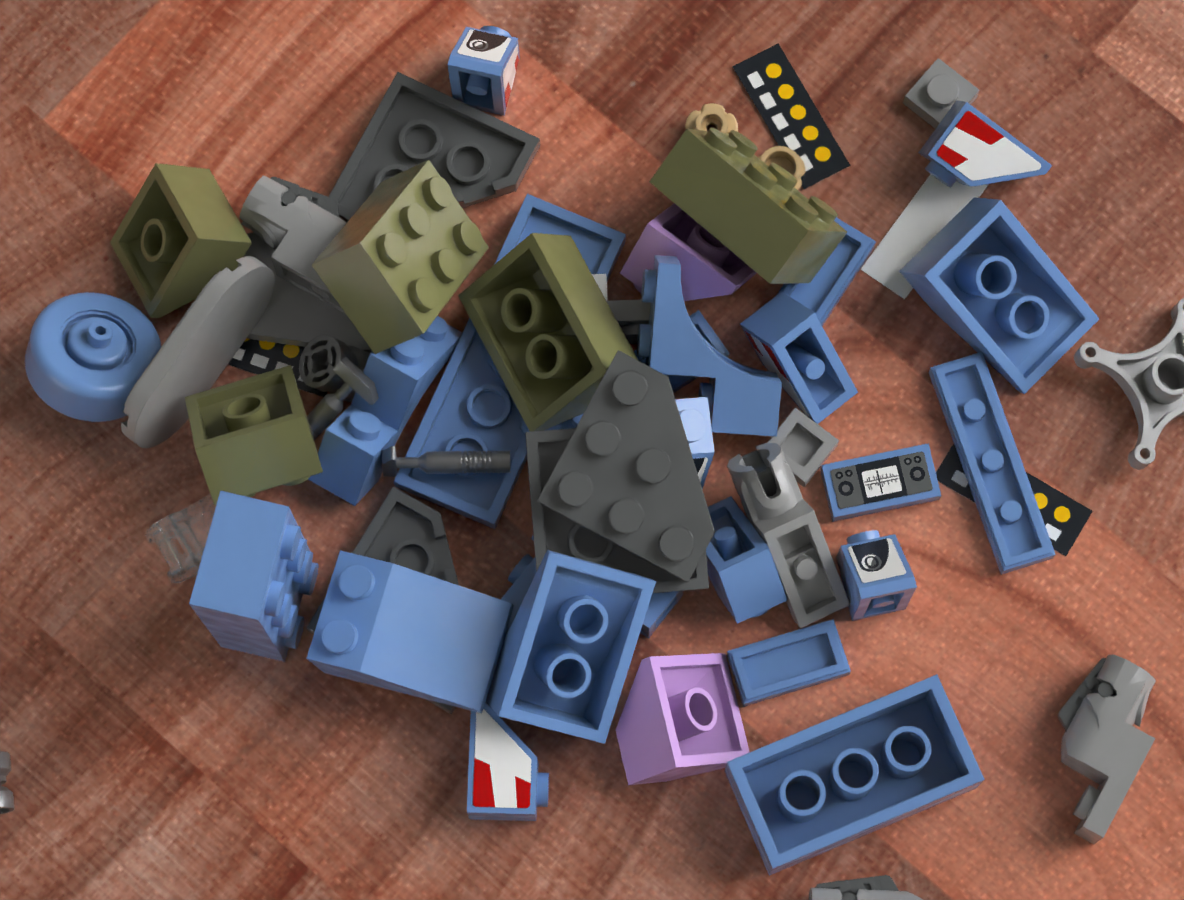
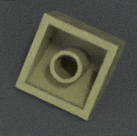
(178, 237)
(253, 434)

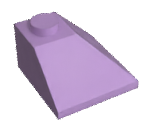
(706, 263)
(680, 719)

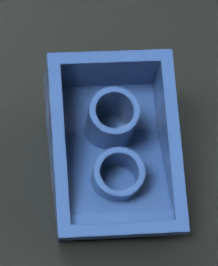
(1000, 292)
(409, 632)
(570, 647)

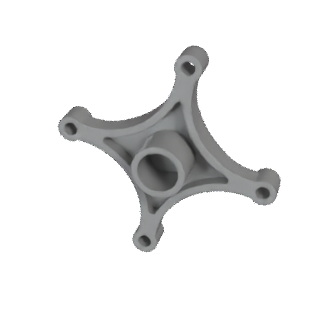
(1150, 381)

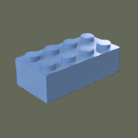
(254, 577)
(853, 774)

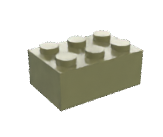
(749, 205)
(401, 257)

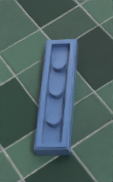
(991, 463)

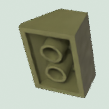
(545, 328)

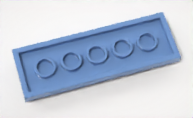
(472, 402)

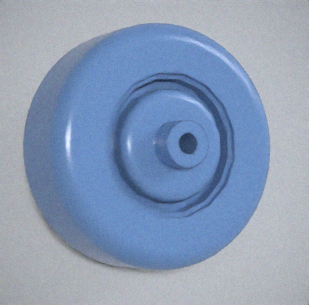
(89, 354)

